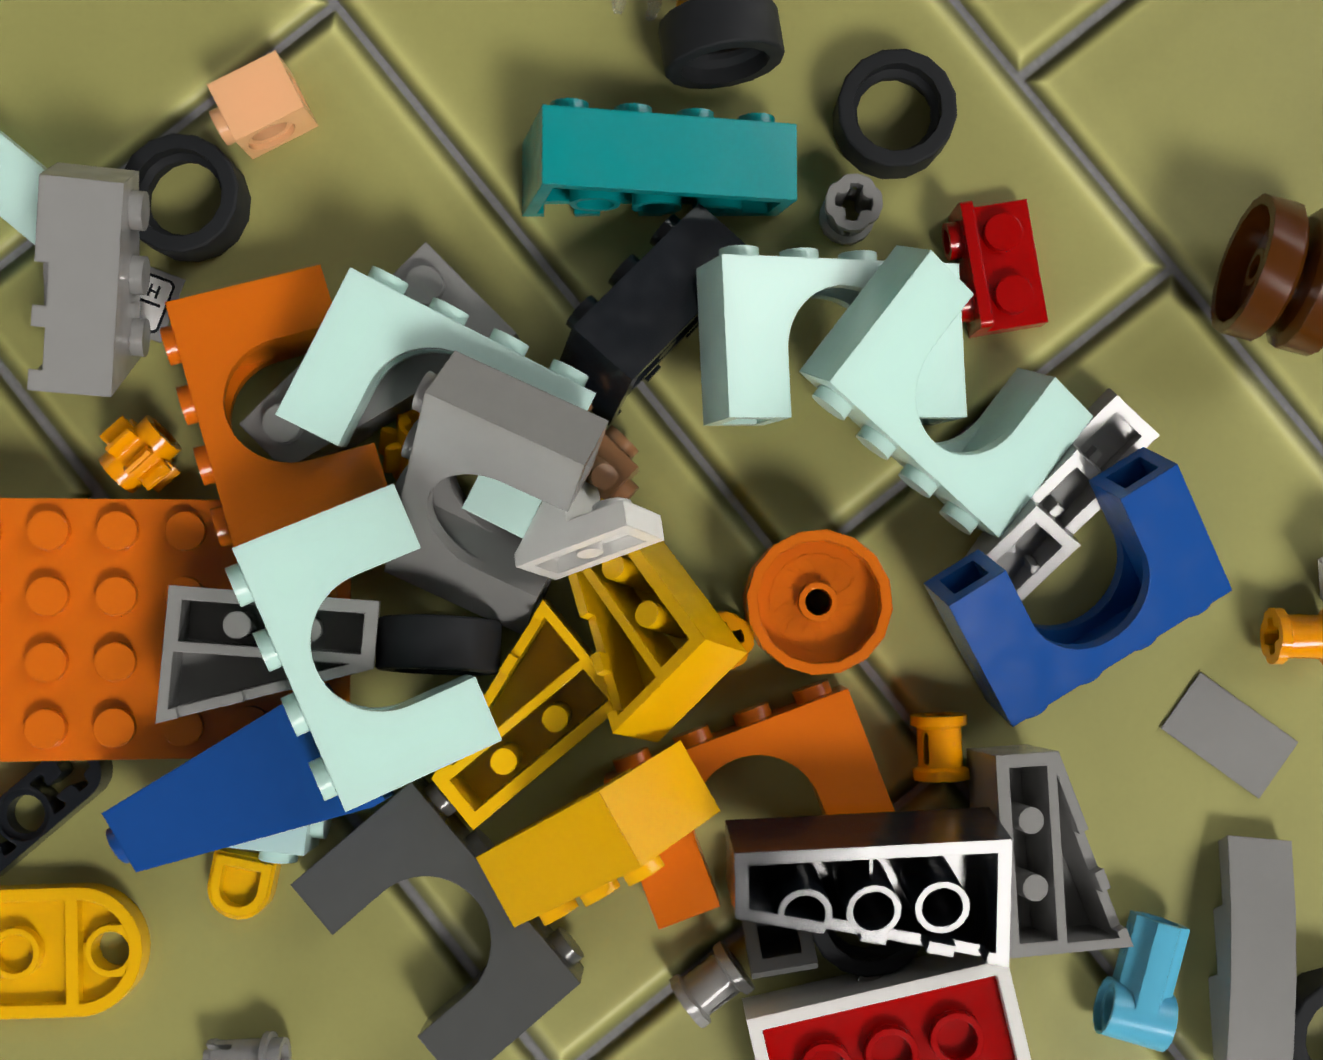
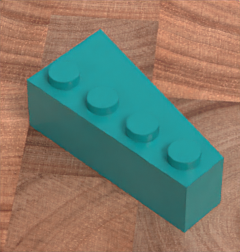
(657, 161)

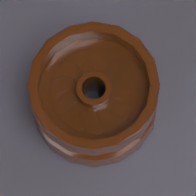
(1273, 277)

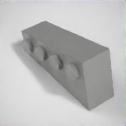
(427, 278)

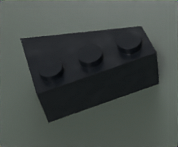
(644, 311)

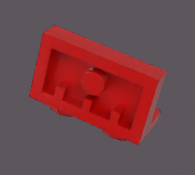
(997, 265)

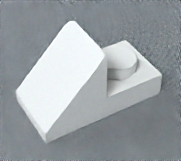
(586, 535)

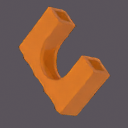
(221, 344)
(814, 734)

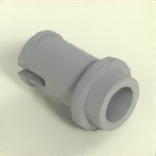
(265, 1048)

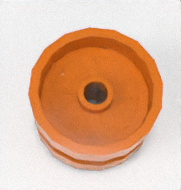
(850, 623)

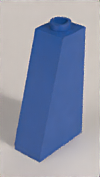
(225, 797)

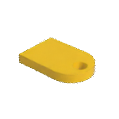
(54, 952)

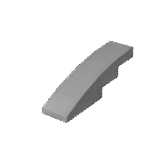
(1065, 501)
(1254, 952)

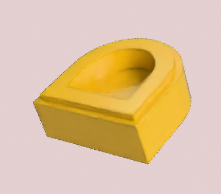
(241, 883)

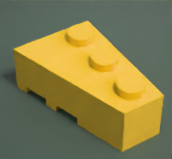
(652, 639)

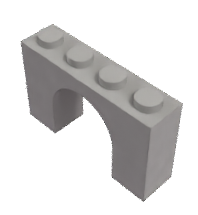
(496, 429)

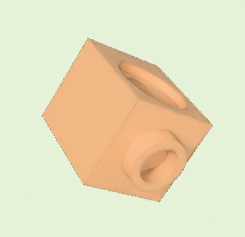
(260, 106)

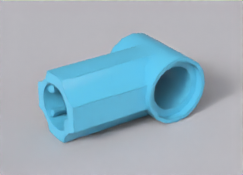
(1139, 997)

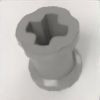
(867, 203)
(711, 984)

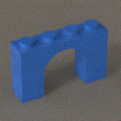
(1159, 580)

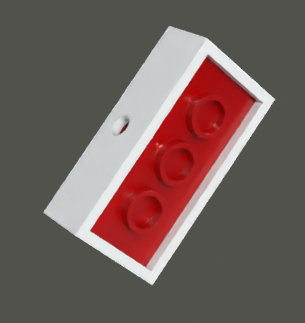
(919, 1012)

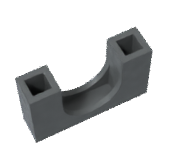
(419, 837)

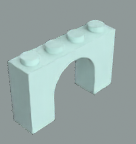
(747, 322)
(378, 327)
(871, 375)
(360, 747)

